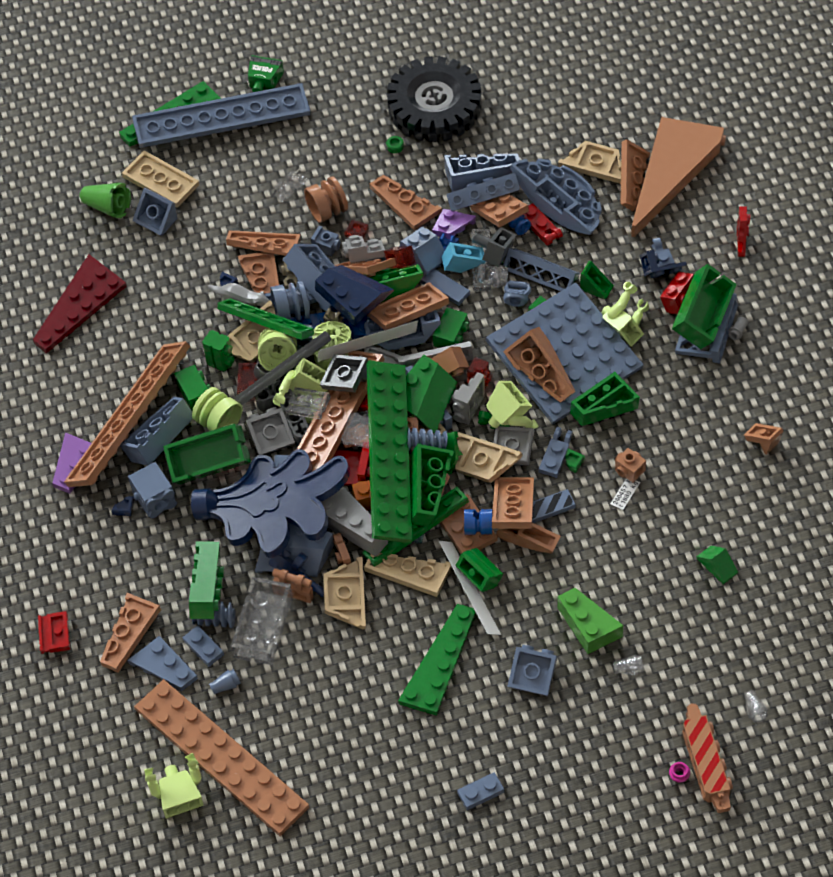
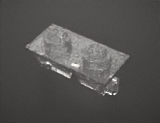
(294, 180)

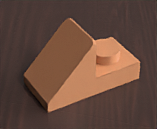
(766, 435)

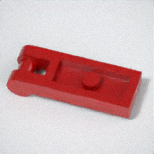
(542, 225)

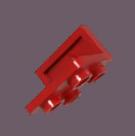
(358, 463)

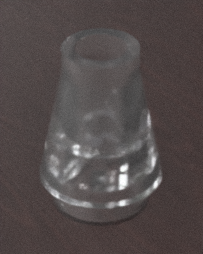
(629, 665)
(755, 707)

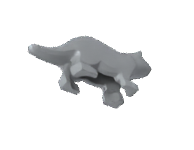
(240, 294)

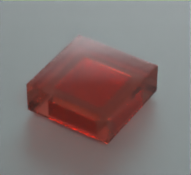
(356, 228)

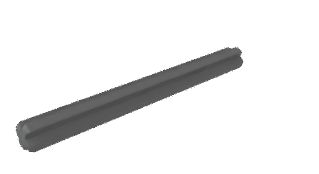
(283, 368)

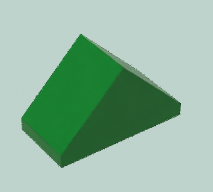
(594, 281)
(718, 563)

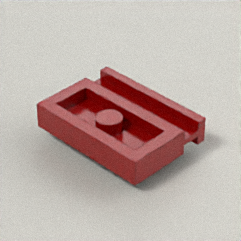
(54, 632)

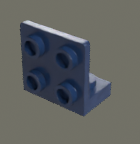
(650, 268)

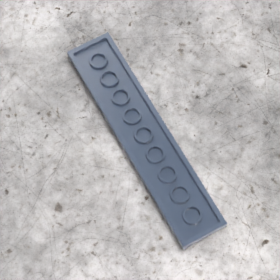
(220, 115)

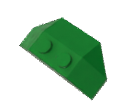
(399, 279)

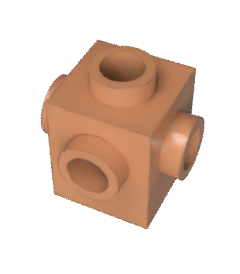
(630, 465)

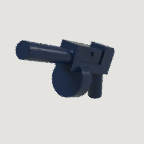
(294, 567)

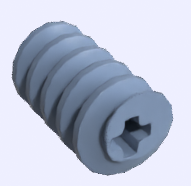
(436, 440)
(224, 615)

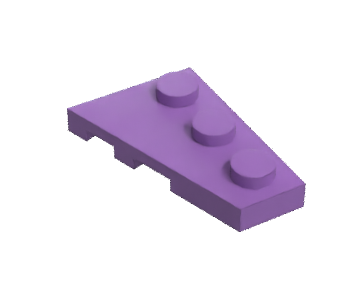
(71, 452)

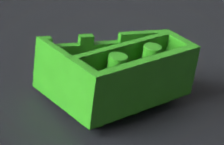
(588, 621)

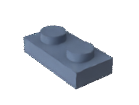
(203, 646)
(480, 791)

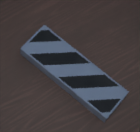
(552, 505)

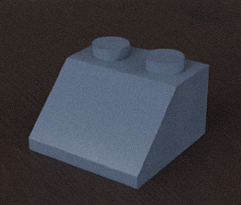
(426, 249)

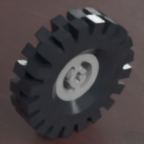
(452, 90)

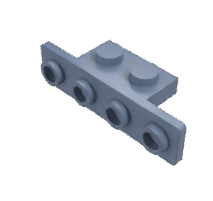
(477, 193)

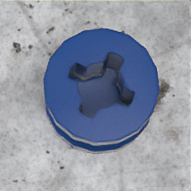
(520, 225)

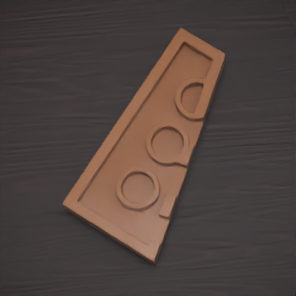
(404, 202)
(260, 270)
(131, 626)

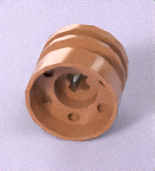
(326, 199)

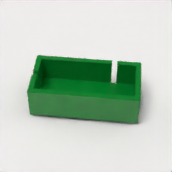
(704, 306)
(206, 454)

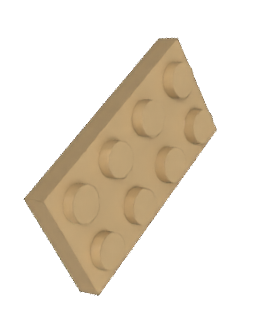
(160, 178)

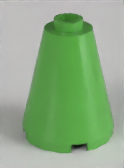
(107, 198)

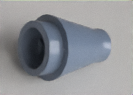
(226, 681)

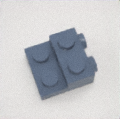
(532, 670)

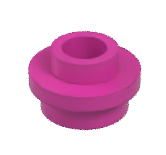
(679, 766)

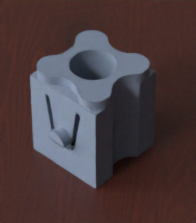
(152, 490)

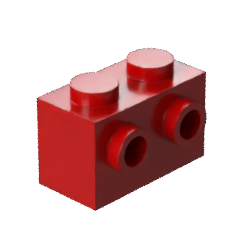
(675, 292)

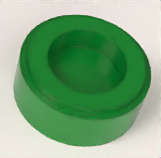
(395, 144)

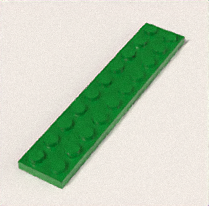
(389, 452)

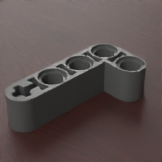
(264, 401)

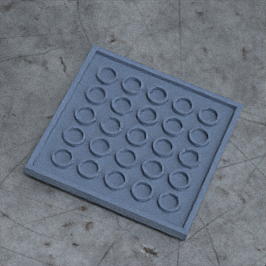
(581, 340)

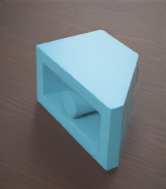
(462, 257)

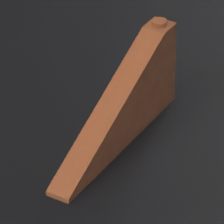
(676, 159)

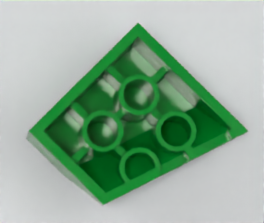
(428, 392)

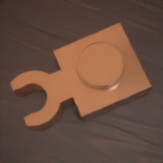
(342, 555)

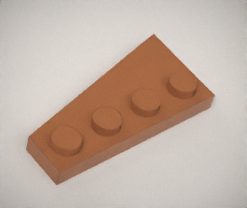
(632, 168)
(262, 241)

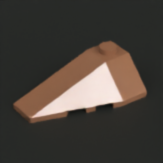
(539, 361)

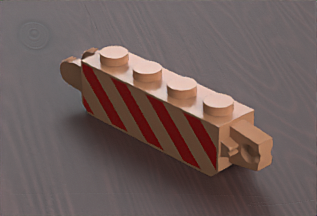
(706, 759)

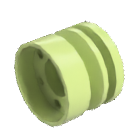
(339, 334)
(272, 355)
(216, 409)

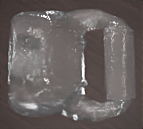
(497, 277)

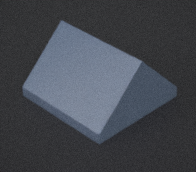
(155, 212)

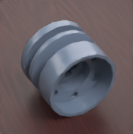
(291, 302)

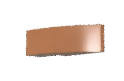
(534, 539)

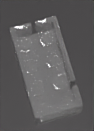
(263, 623)

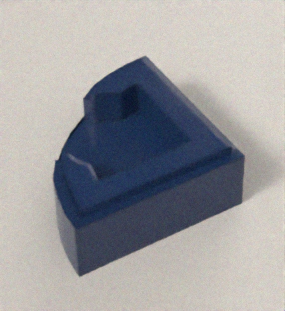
(226, 279)
(124, 507)

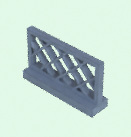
(717, 347)

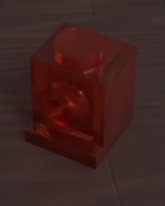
(403, 256)
(480, 366)

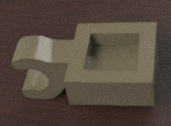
(290, 277)

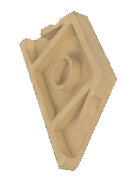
(595, 161)
(245, 337)
(484, 459)
(345, 593)

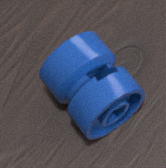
(477, 522)

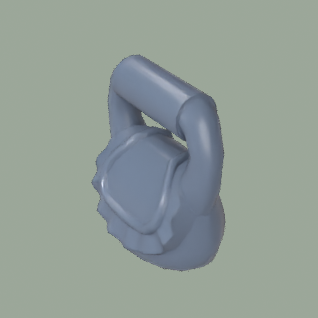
(516, 297)

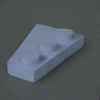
(164, 663)

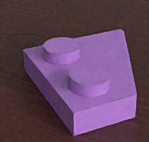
(452, 223)

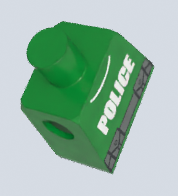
(264, 73)

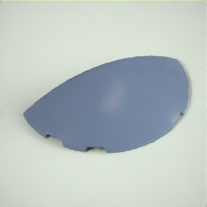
(559, 194)

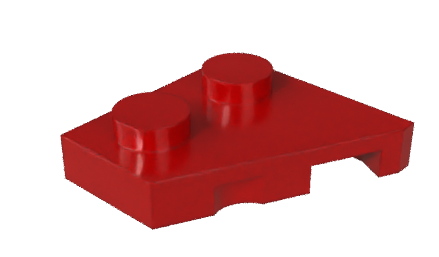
(742, 230)

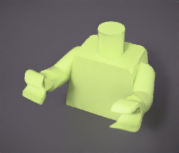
(623, 323)
(305, 376)
(509, 406)
(178, 789)

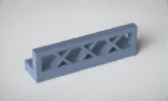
(541, 263)

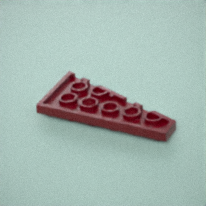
(84, 296)

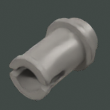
(736, 331)

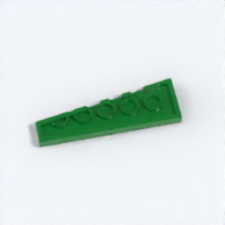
(197, 94)
(434, 673)

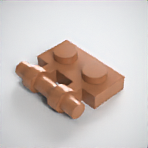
(300, 585)

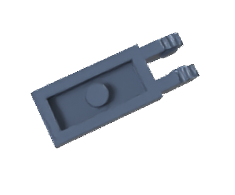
(555, 454)

